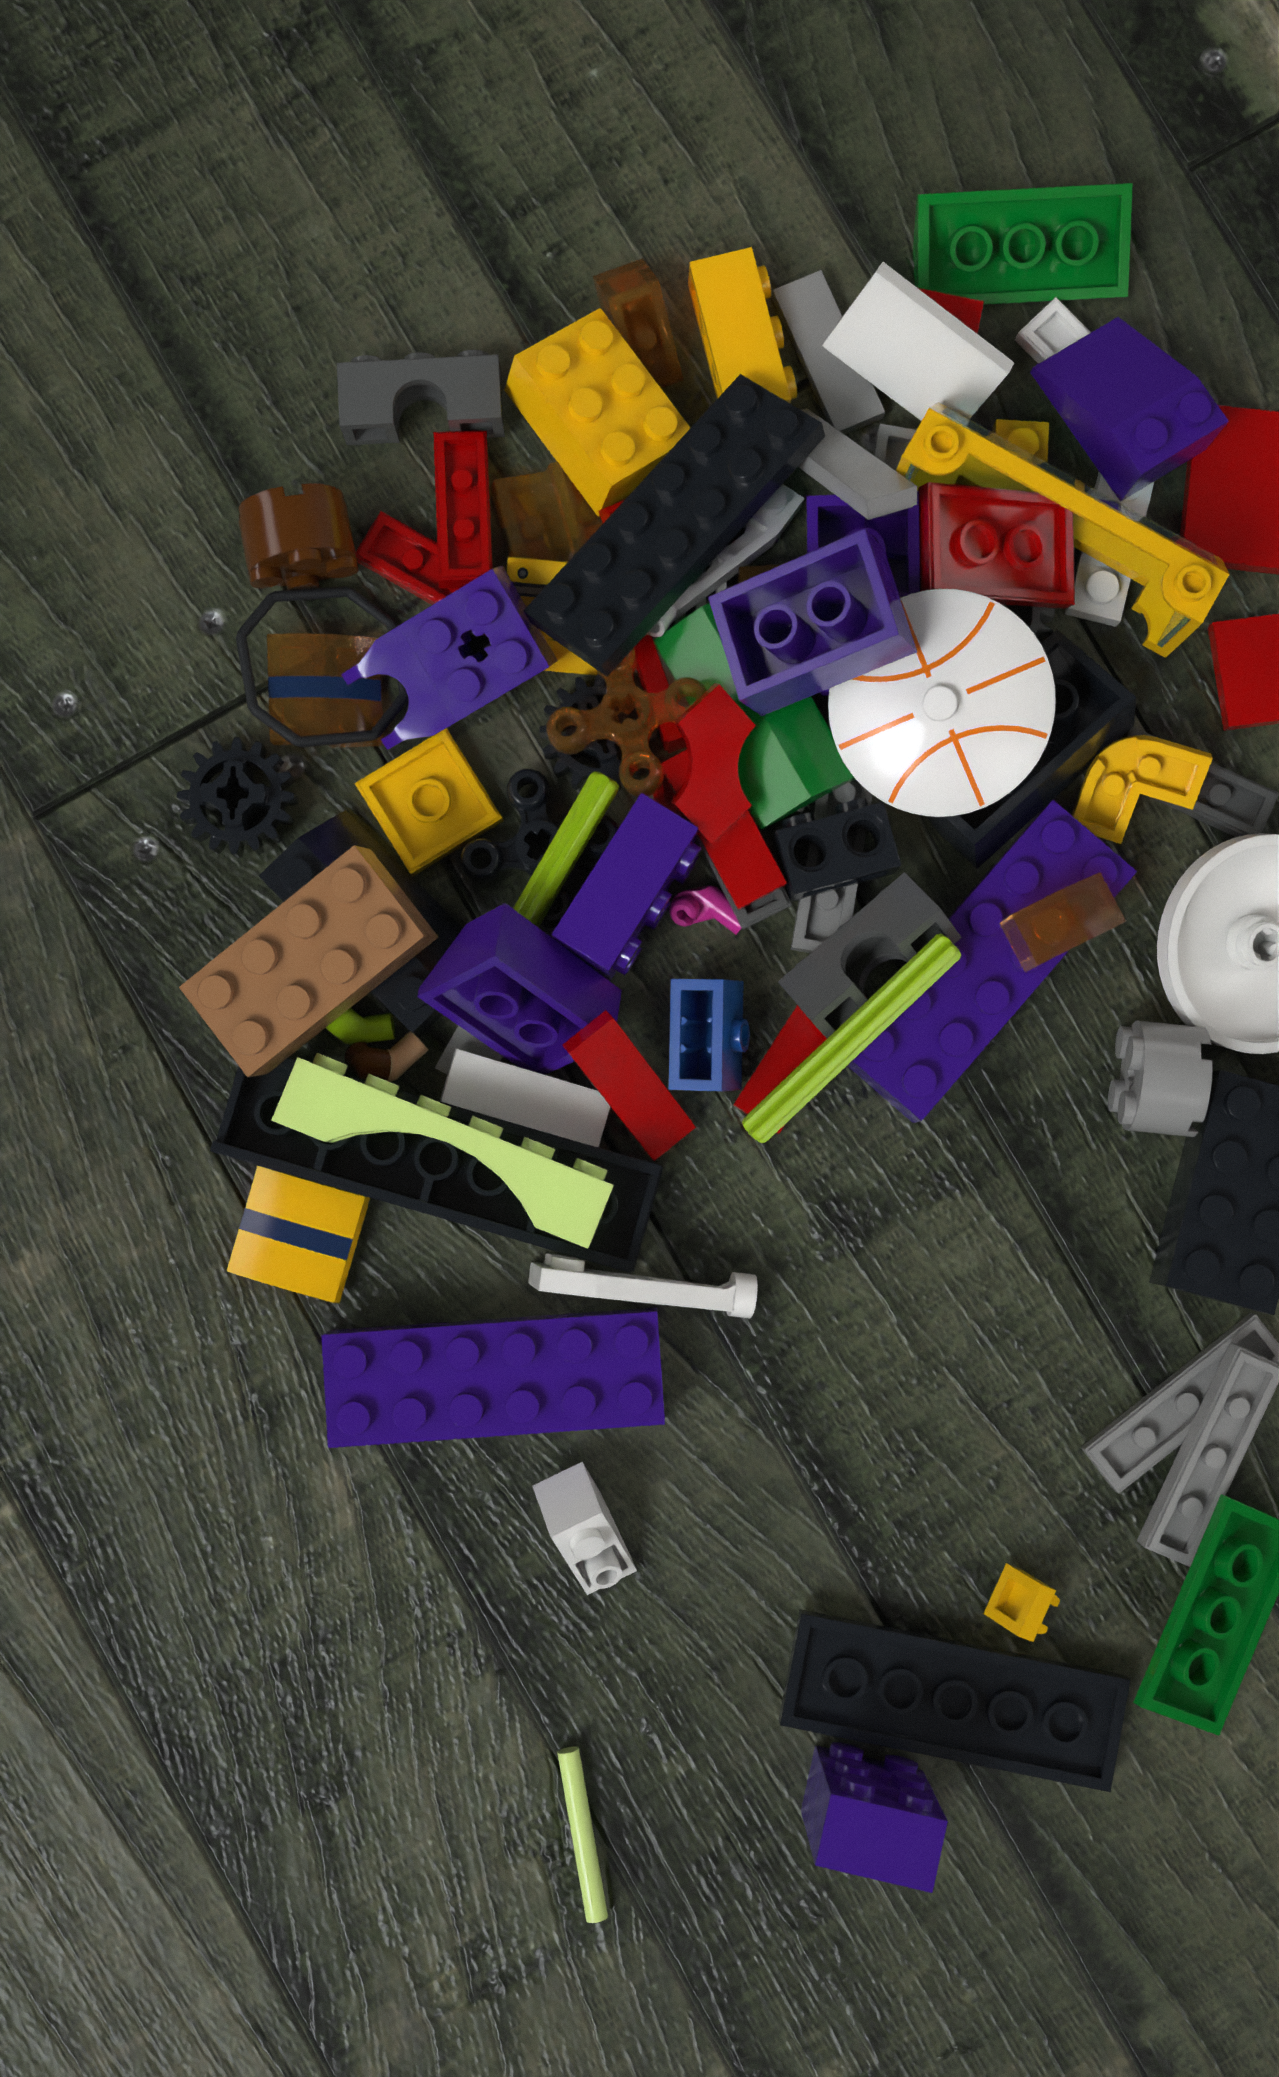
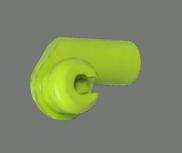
(354, 1028)

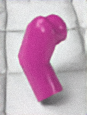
(702, 905)

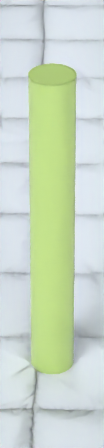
(582, 1834)

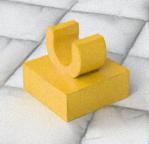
(1021, 1603)

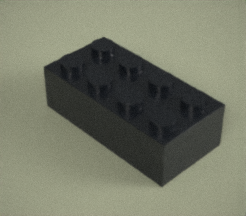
(1225, 1201)

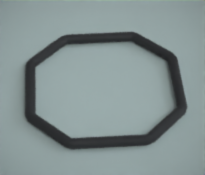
(248, 679)

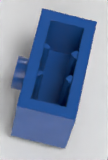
(707, 1035)

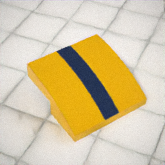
(298, 1234)

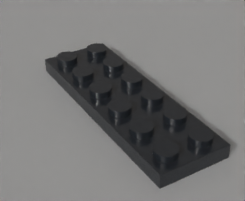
(674, 524)
(954, 1700)

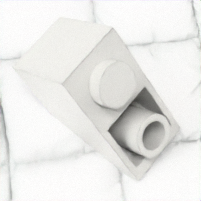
(583, 1528)

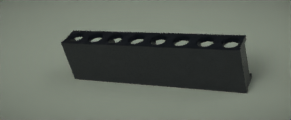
(434, 1174)

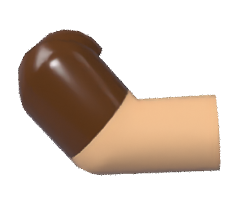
(384, 1063)

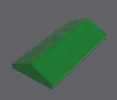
(1025, 243)
(787, 754)
(1215, 1619)

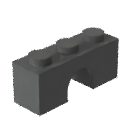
(379, 390)
(891, 926)

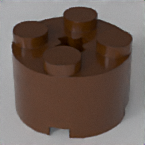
(297, 537)

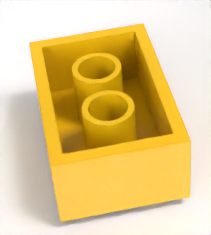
(595, 408)

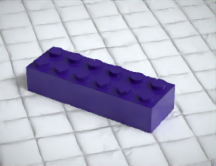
(972, 1001)
(492, 1377)

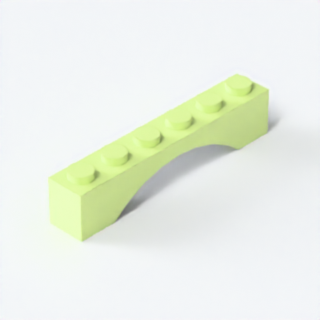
(335, 1108)

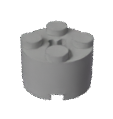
(1161, 1078)

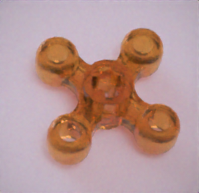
(630, 735)

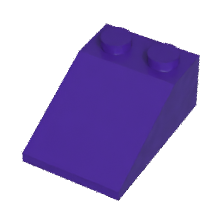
(1129, 405)

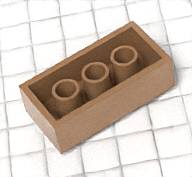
(308, 961)

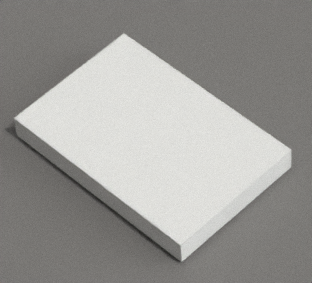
(915, 348)

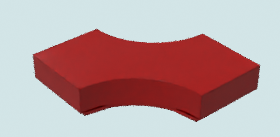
(713, 737)

